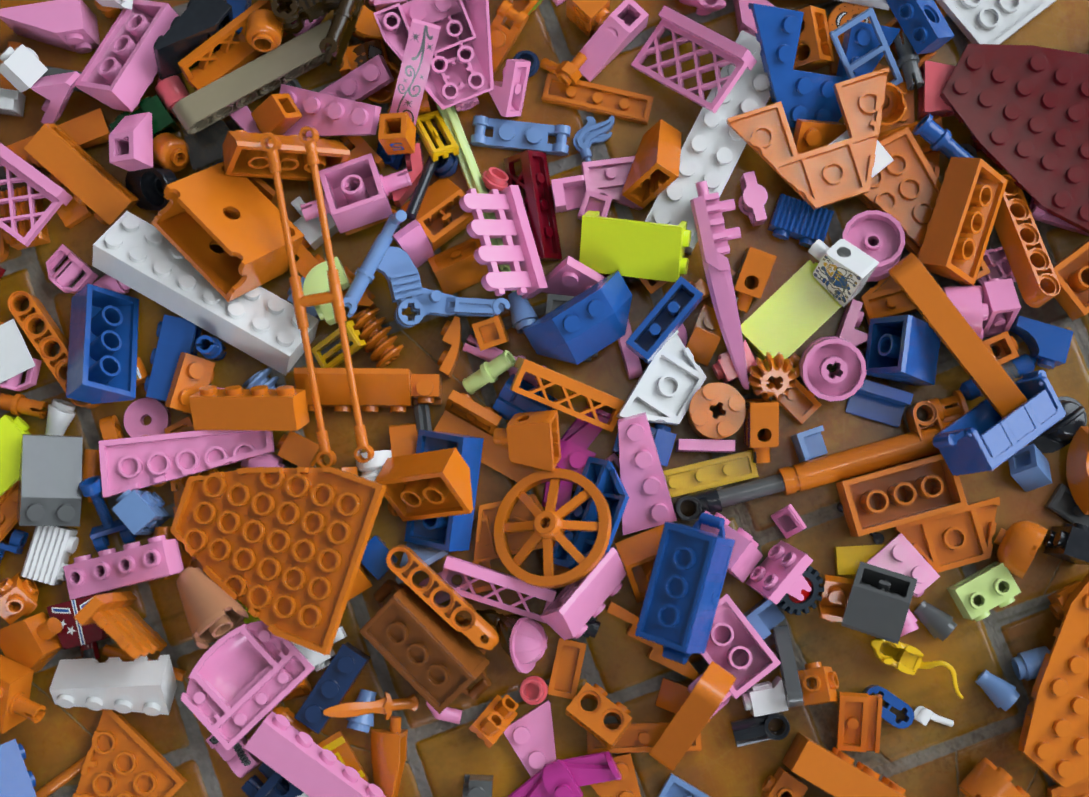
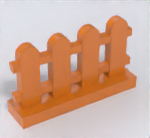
(122, 623)

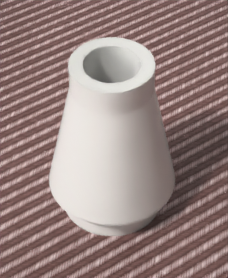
(59, 417)

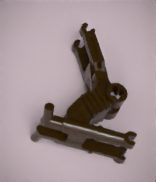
(341, 29)

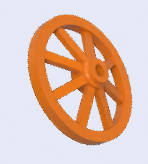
(556, 529)

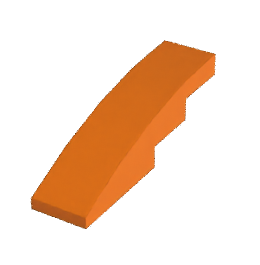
(656, 650)

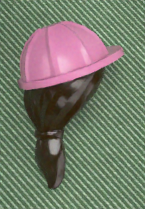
(520, 638)

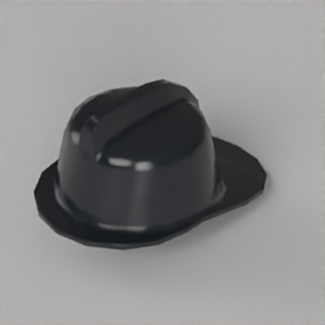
(149, 186)
(1064, 430)

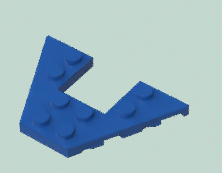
(802, 92)

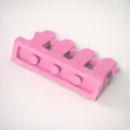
(518, 242)

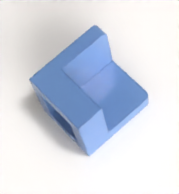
(809, 444)
(1030, 468)
(764, 617)

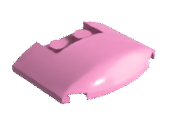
(243, 680)

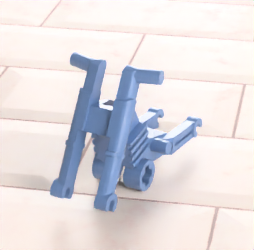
(406, 284)

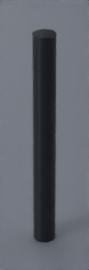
(422, 185)

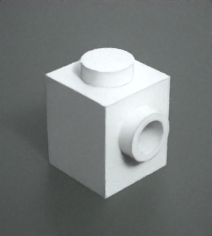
(21, 67)

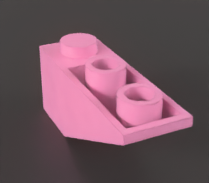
(612, 37)

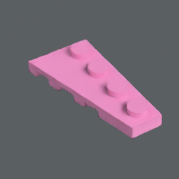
(331, 114)

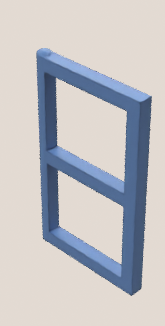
(883, 47)

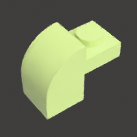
(317, 282)

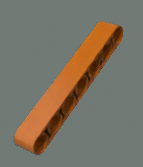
(957, 335)

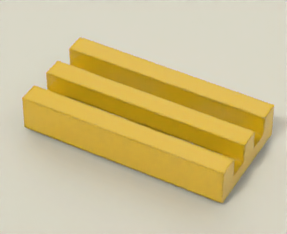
(441, 150)
(352, 337)

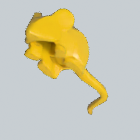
(907, 659)

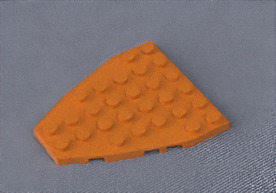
(282, 542)
(1059, 719)

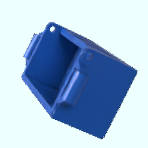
(985, 440)
(685, 587)

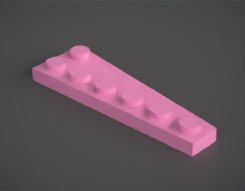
(166, 457)

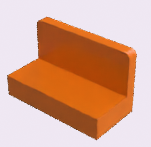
(457, 267)

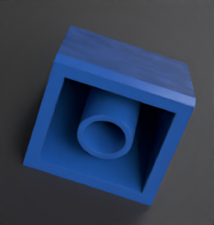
(902, 350)

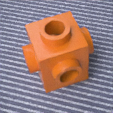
(17, 597)
(818, 684)
(783, 782)

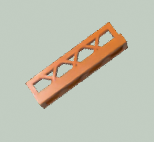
(232, 54)
(590, 393)

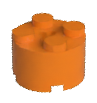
(730, 404)
(989, 781)

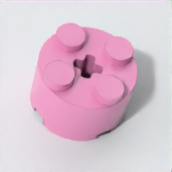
(969, 303)

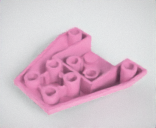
(463, 47)

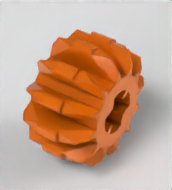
(762, 373)

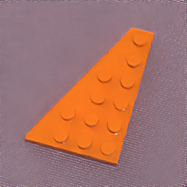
(125, 764)

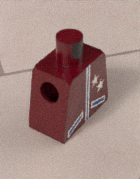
(75, 634)

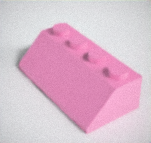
(126, 57)

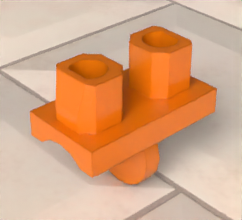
(494, 719)

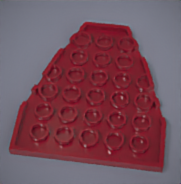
(1029, 119)

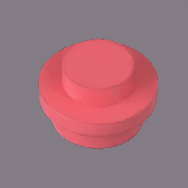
(495, 179)
(533, 690)

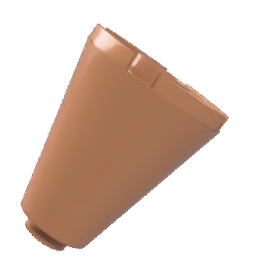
(207, 607)

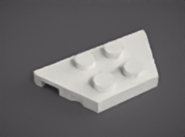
(665, 385)

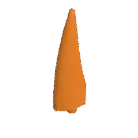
(389, 756)

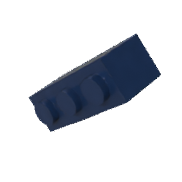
(332, 686)

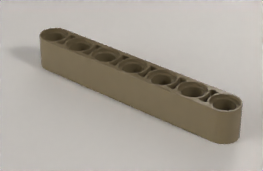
(252, 80)

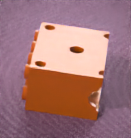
(231, 214)

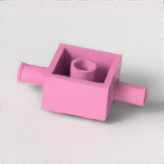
(356, 193)

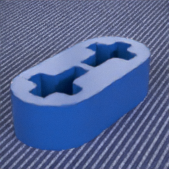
(892, 701)

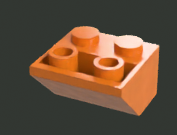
(441, 213)

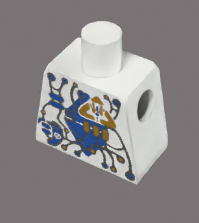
(842, 269)

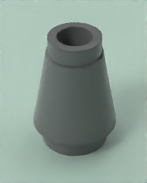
(935, 620)

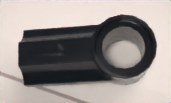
(756, 730)

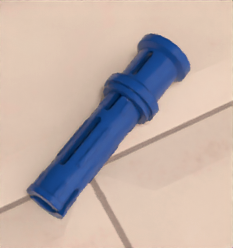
(939, 138)

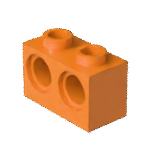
(588, 14)
(814, 39)
(594, 720)

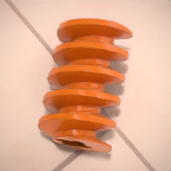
(376, 337)

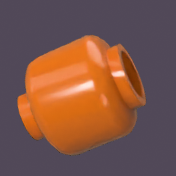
(263, 30)
(170, 152)

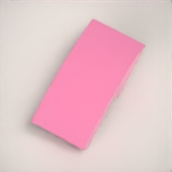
(414, 243)

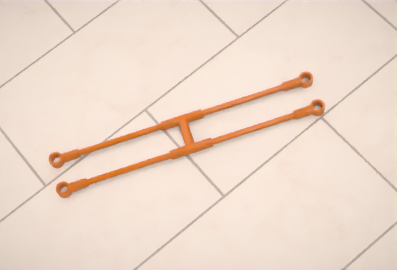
(333, 296)

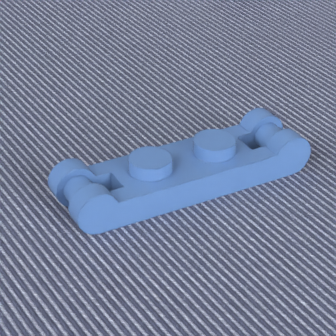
(520, 135)

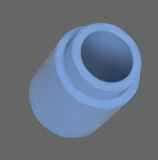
(1028, 663)

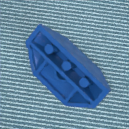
(584, 322)
(604, 476)

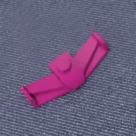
(575, 453)
(566, 776)

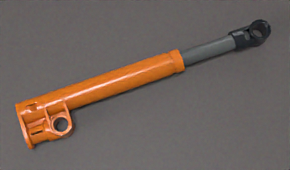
(842, 464)

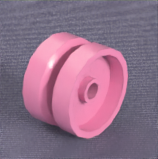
(879, 237)
(844, 380)

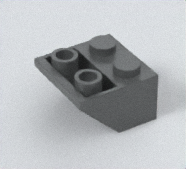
(879, 602)

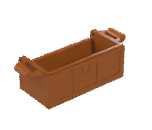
(425, 647)

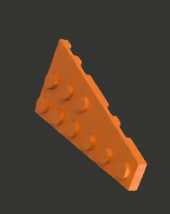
(908, 188)

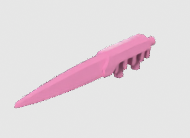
(713, 246)

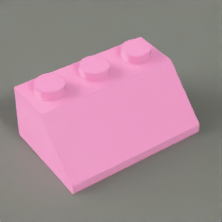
(585, 597)

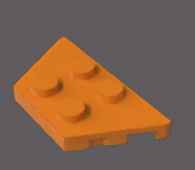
(954, 536)

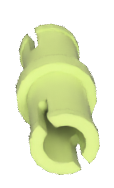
(489, 372)

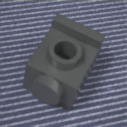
(478, 785)

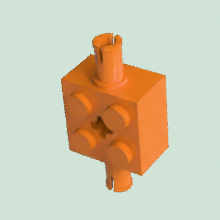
(15, 695)

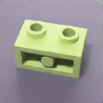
(984, 591)

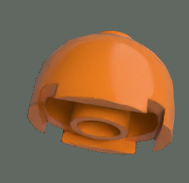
(1019, 545)

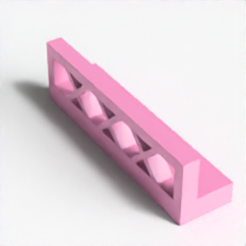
(501, 579)

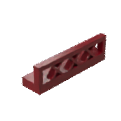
(538, 200)

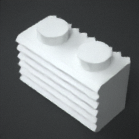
(49, 553)

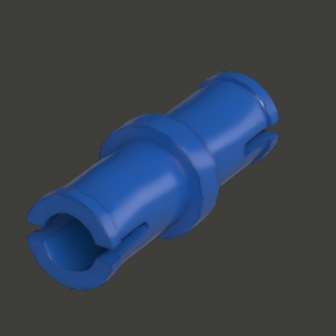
(211, 347)

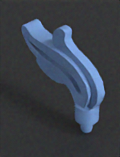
(591, 134)

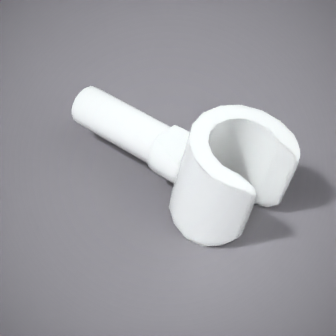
(923, 716)

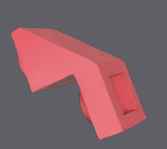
(416, 164)

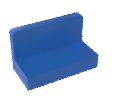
(879, 403)

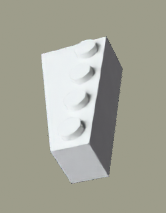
(116, 685)

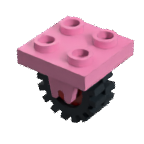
(787, 579)

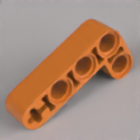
(693, 716)

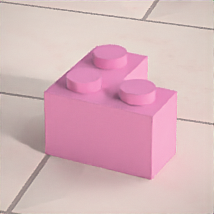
(744, 553)

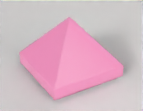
(788, 521)

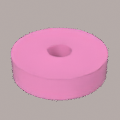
(139, 410)

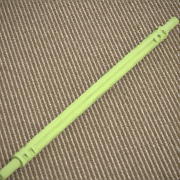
(468, 165)

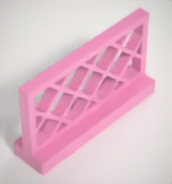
(709, 42)
(34, 180)

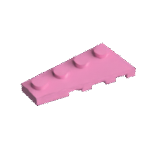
(642, 477)

